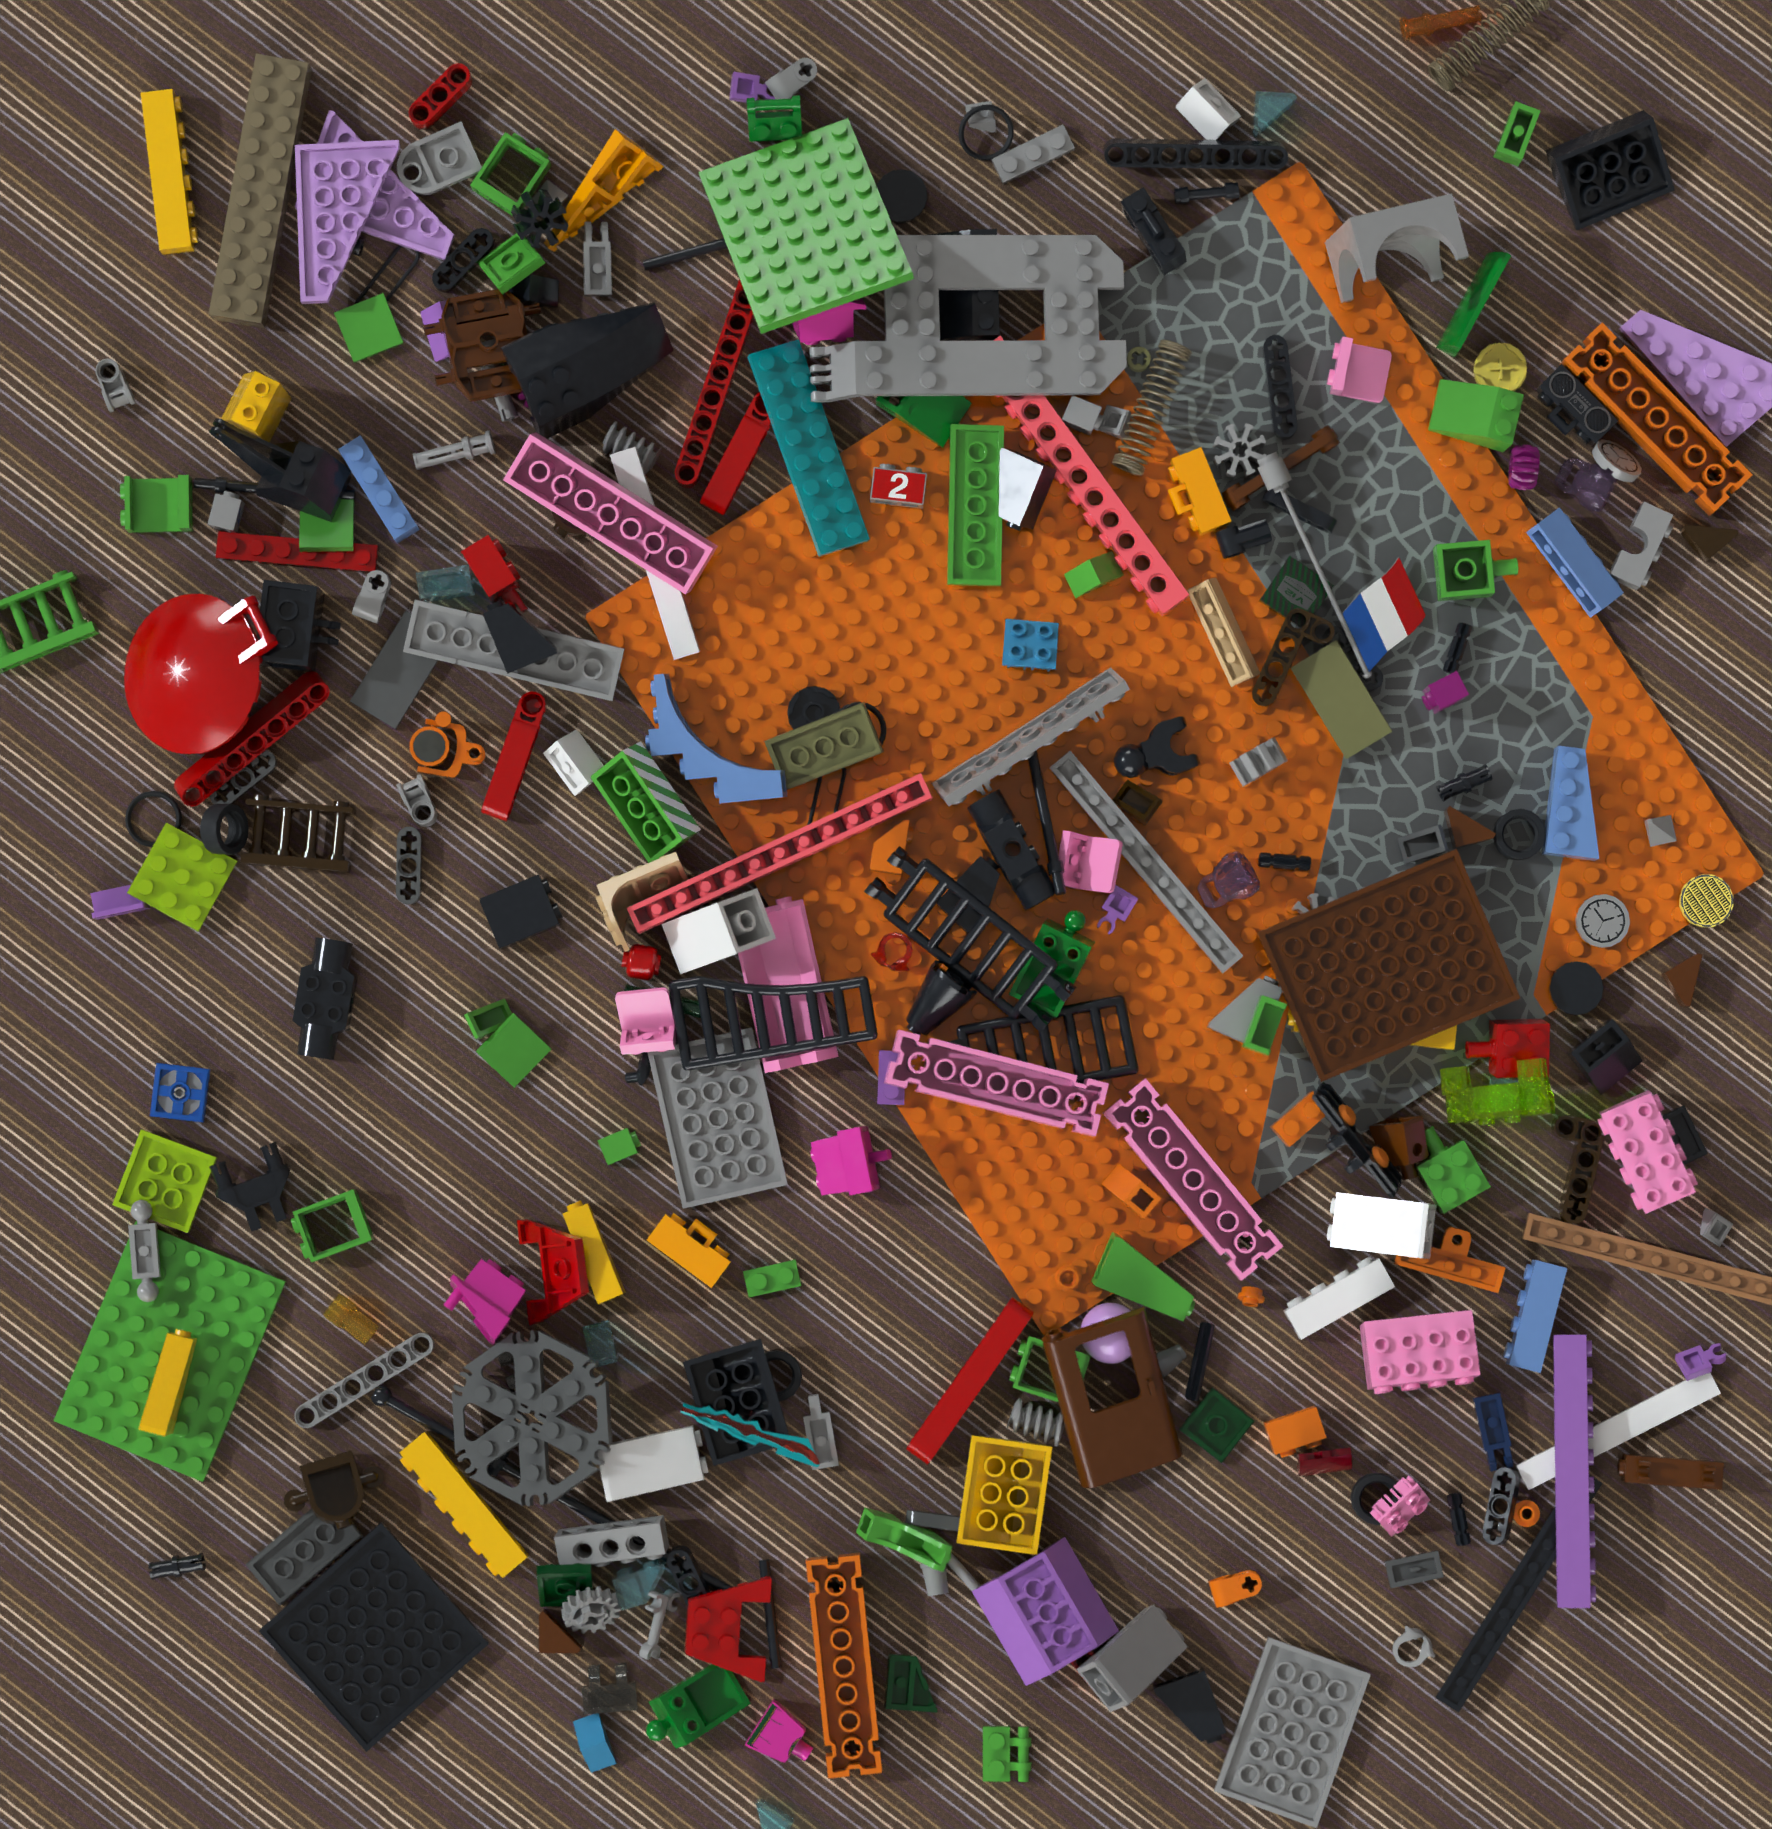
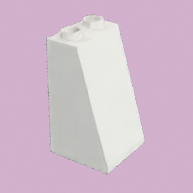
(718, 931)
(1382, 1225)
(652, 1463)

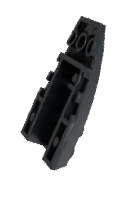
(585, 364)

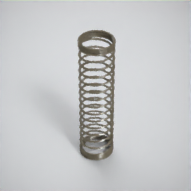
(1444, 79)
(1179, 352)

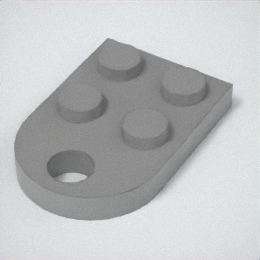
(441, 160)

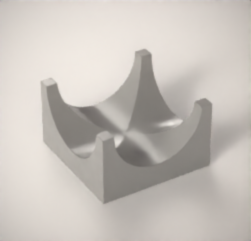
(1404, 228)

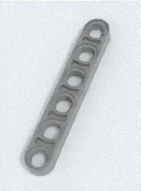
(365, 1381)

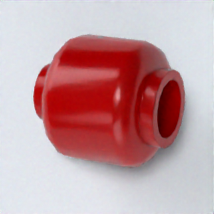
(641, 962)

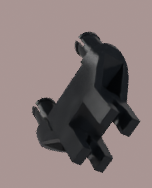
(256, 1190)

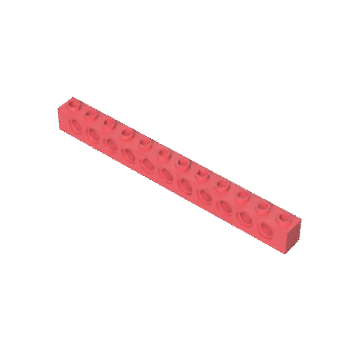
(1111, 504)
(779, 853)

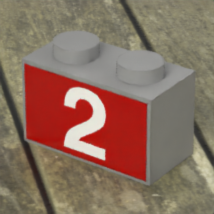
(898, 486)

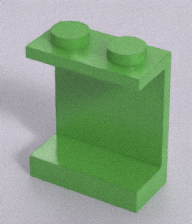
(157, 504)

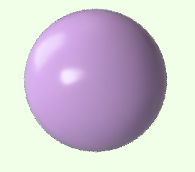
(1112, 1347)

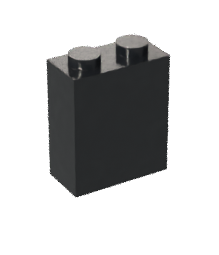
(521, 911)

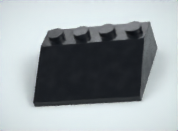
(1610, 169)
(969, 313)
(742, 1384)

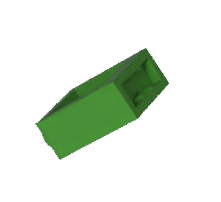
(518, 144)
(359, 1217)
(1018, 1371)

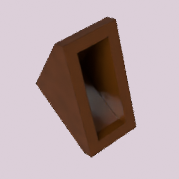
(1465, 830)
(1683, 978)
(554, 1637)

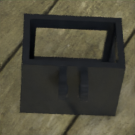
(295, 619)

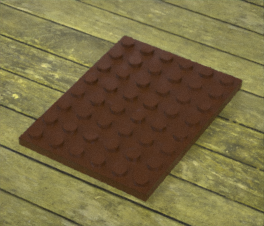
(1388, 965)

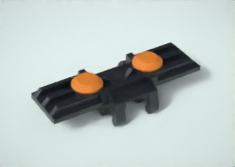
(1344, 1132)

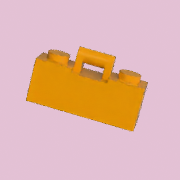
(1205, 500)
(679, 1245)

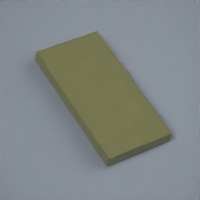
(1341, 699)
(825, 745)

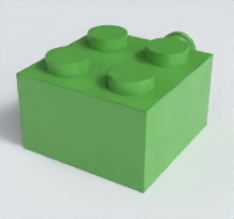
(1468, 570)
(1450, 1173)

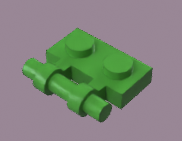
(997, 1753)

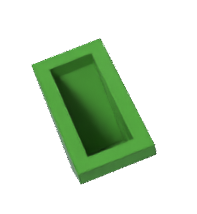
(1093, 574)
(487, 1018)

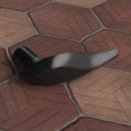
(642, 1073)

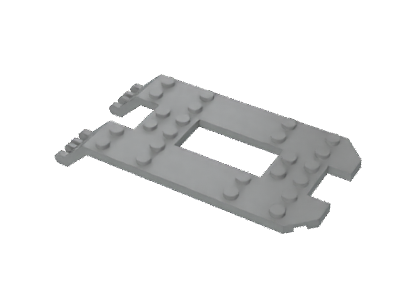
(919, 364)

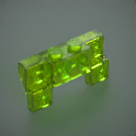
(1501, 1101)

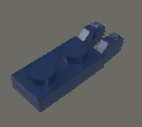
(1493, 1428)

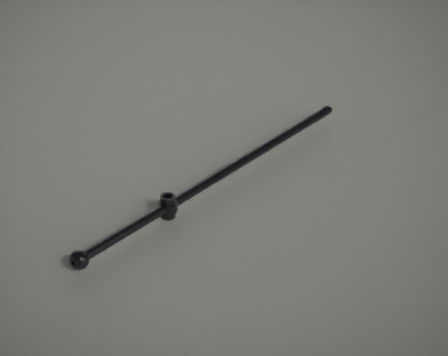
(383, 1397)

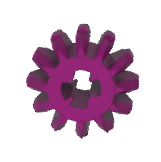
(1523, 467)

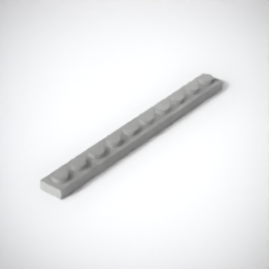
(1146, 862)

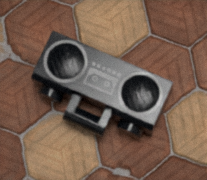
(1153, 231)
(1584, 411)

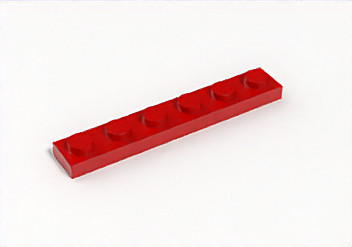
(287, 552)

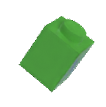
(619, 1146)

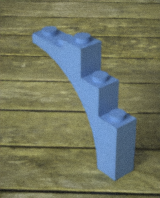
(699, 761)

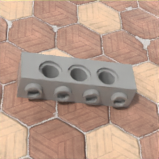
(650, 1529)

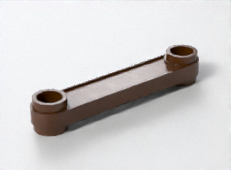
(1323, 441)

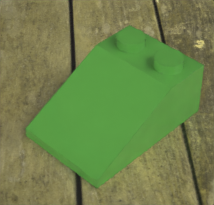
(1476, 413)

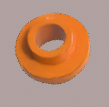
(1068, 1287)
(1251, 1296)
(1535, 1513)

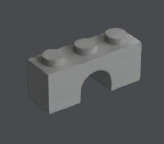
(1652, 526)

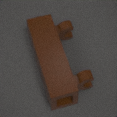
(1671, 1471)

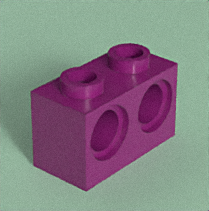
(1444, 693)

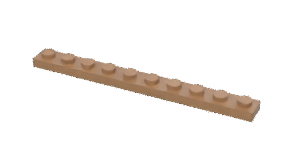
(1648, 1258)

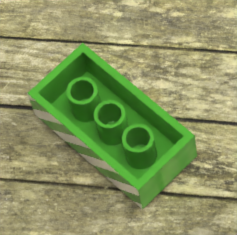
(645, 802)

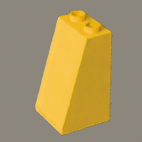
(257, 405)

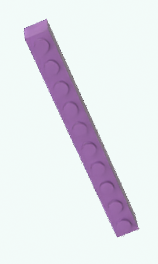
(1572, 1471)

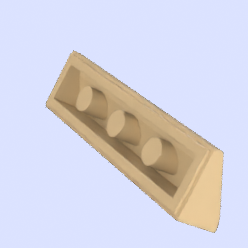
(1223, 631)

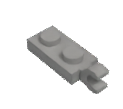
(820, 1434)

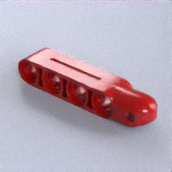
(737, 457)
(514, 756)

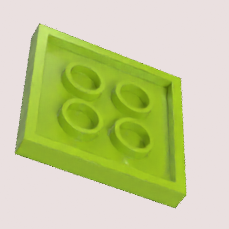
(181, 877)
(167, 1177)

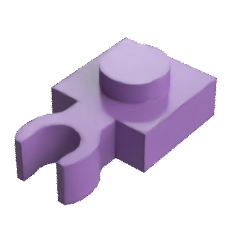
(747, 86)
(1118, 906)
(1697, 1362)

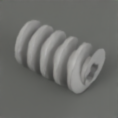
(618, 442)
(1036, 1421)

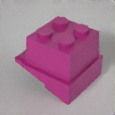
(832, 324)
(847, 1162)
(488, 1297)

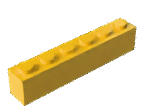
(167, 171)
(464, 1504)

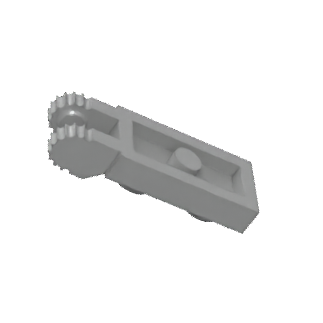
(597, 262)

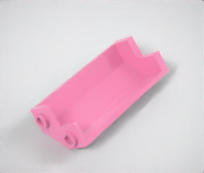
(787, 961)

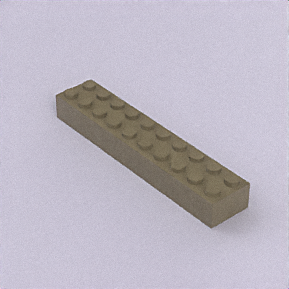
(260, 191)

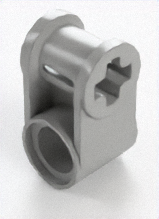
(789, 81)
(115, 389)
(371, 602)
(417, 796)

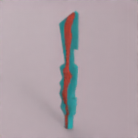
(751, 1432)

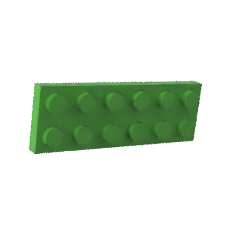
(973, 506)

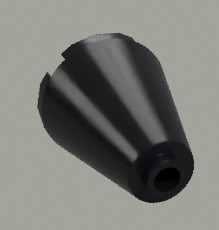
(937, 999)

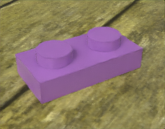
(887, 1093)

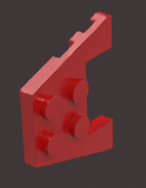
(561, 1265)
(715, 1627)

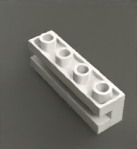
(1339, 1297)

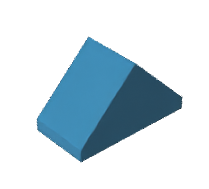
(594, 1742)

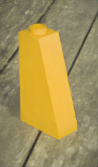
(599, 1263)
(168, 1384)

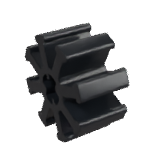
(548, 211)

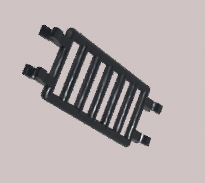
(878, 890)

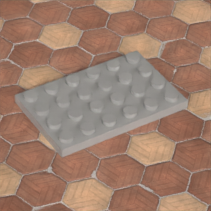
(717, 1124)
(1292, 1732)

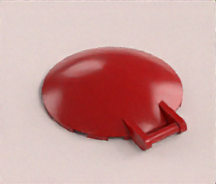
(196, 671)

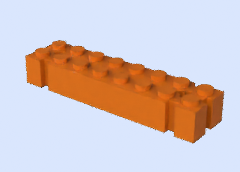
(1656, 419)
(843, 1665)

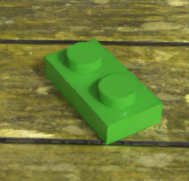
(772, 1278)

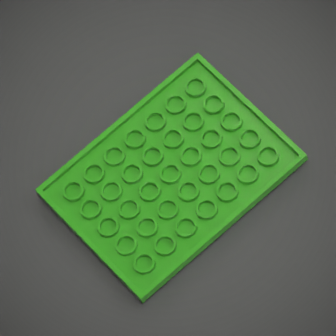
(805, 226)
(201, 1293)

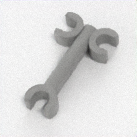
(659, 1605)

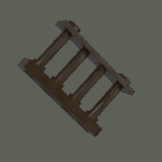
(309, 859)

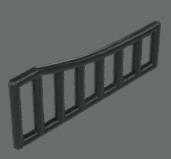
(756, 991)

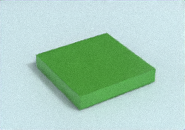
(510, 263)
(368, 328)
(322, 535)
(513, 1050)

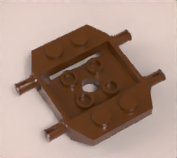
(463, 326)

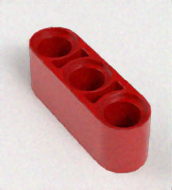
(438, 109)

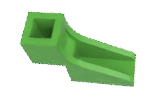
(908, 1539)

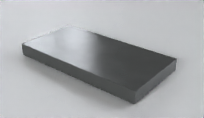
(393, 678)
(300, 1555)

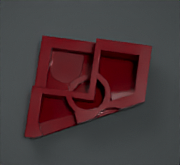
(1324, 1461)

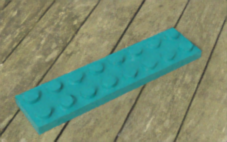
(808, 448)

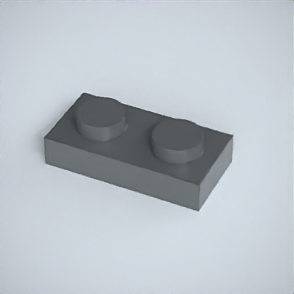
(1413, 1569)

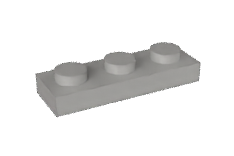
(1033, 154)

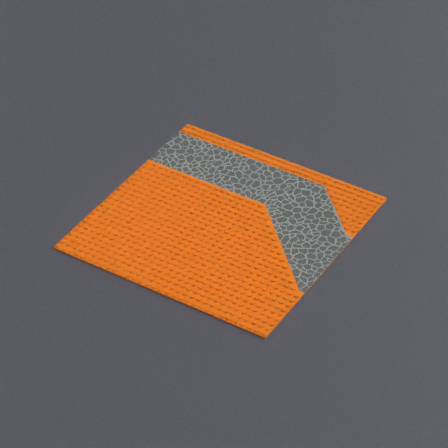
(930, 654)

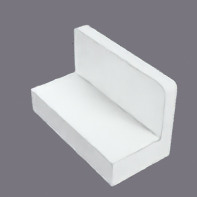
(1207, 110)
(573, 761)

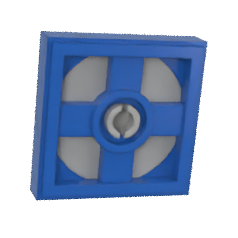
(180, 1092)

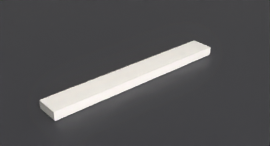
(668, 599)
(1627, 1424)

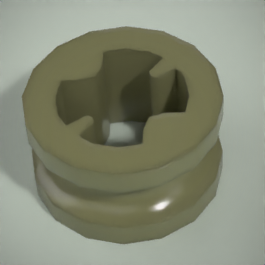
(1138, 367)

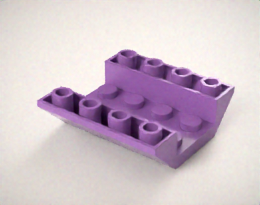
(1045, 1612)

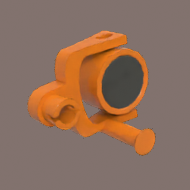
(431, 747)

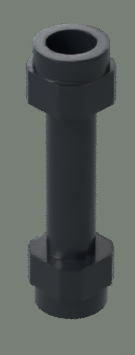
(1229, 191)

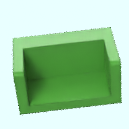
(1264, 1025)

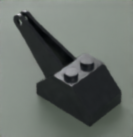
(289, 471)

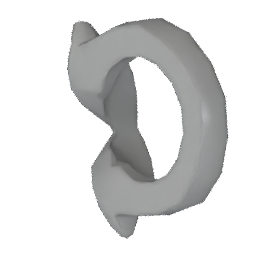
(1425, 1652)

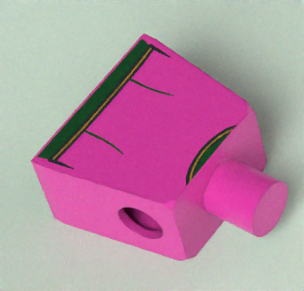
(779, 1735)

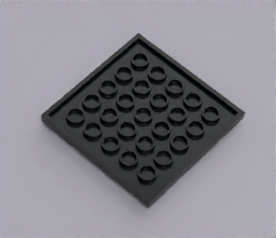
(374, 1636)

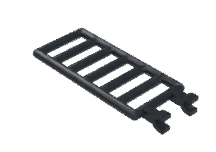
(1067, 1013)

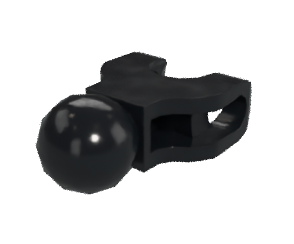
(1155, 752)

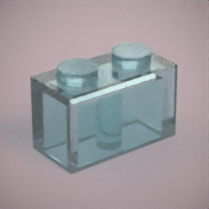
(445, 583)

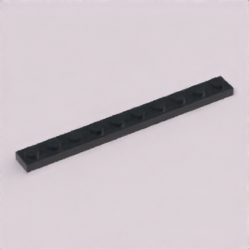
(1503, 1614)

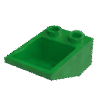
(928, 414)
(1068, 965)
(696, 1706)

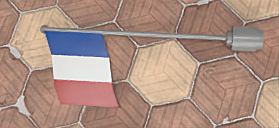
(1381, 612)

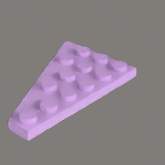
(333, 203)
(397, 212)
(1715, 381)

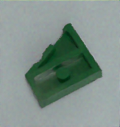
(906, 1685)

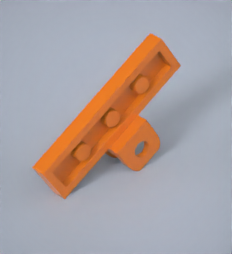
(1452, 1263)

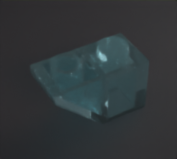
(634, 1586)

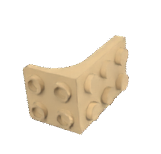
(633, 887)

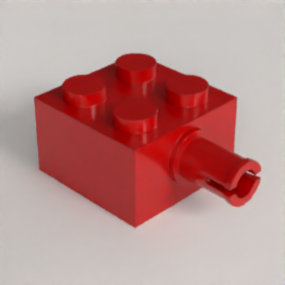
(493, 573)
(1510, 1042)

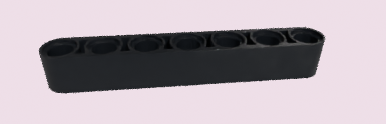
(1207, 160)

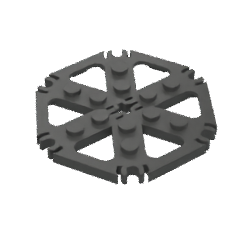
(551, 1403)

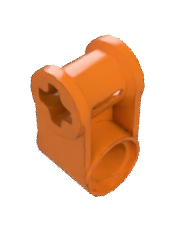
(1229, 1588)

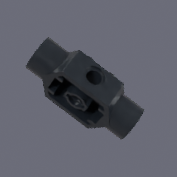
(998, 830)
(325, 998)

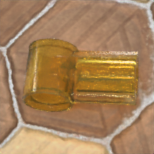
(346, 1315)

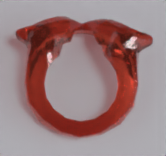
(900, 964)

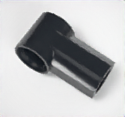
(1237, 539)

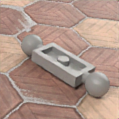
(144, 1251)

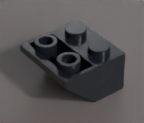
(1605, 1056)

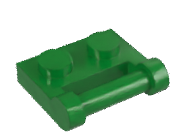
(774, 125)

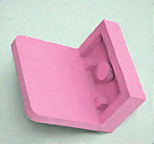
(1359, 371)
(1089, 862)
(646, 1021)

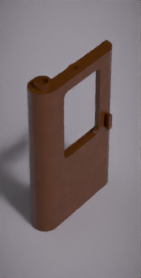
(1122, 1436)

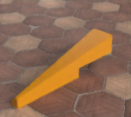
(613, 174)

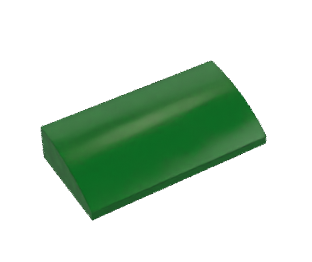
(1473, 302)

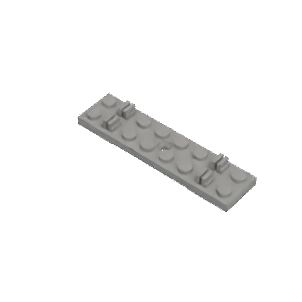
(466, 641)
(1025, 740)

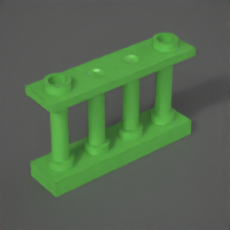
(56, 638)

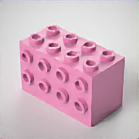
(1647, 1151)
(1419, 1351)

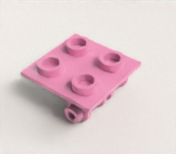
(1412, 1503)

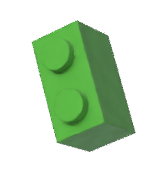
(1516, 134)

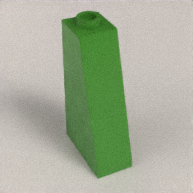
(1136, 1278)

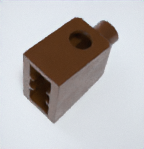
(1402, 1141)

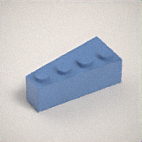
(1569, 808)

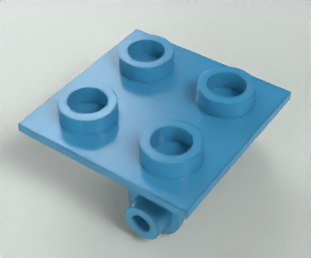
(1030, 644)

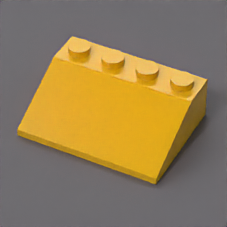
(1004, 1494)

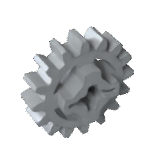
(590, 1609)

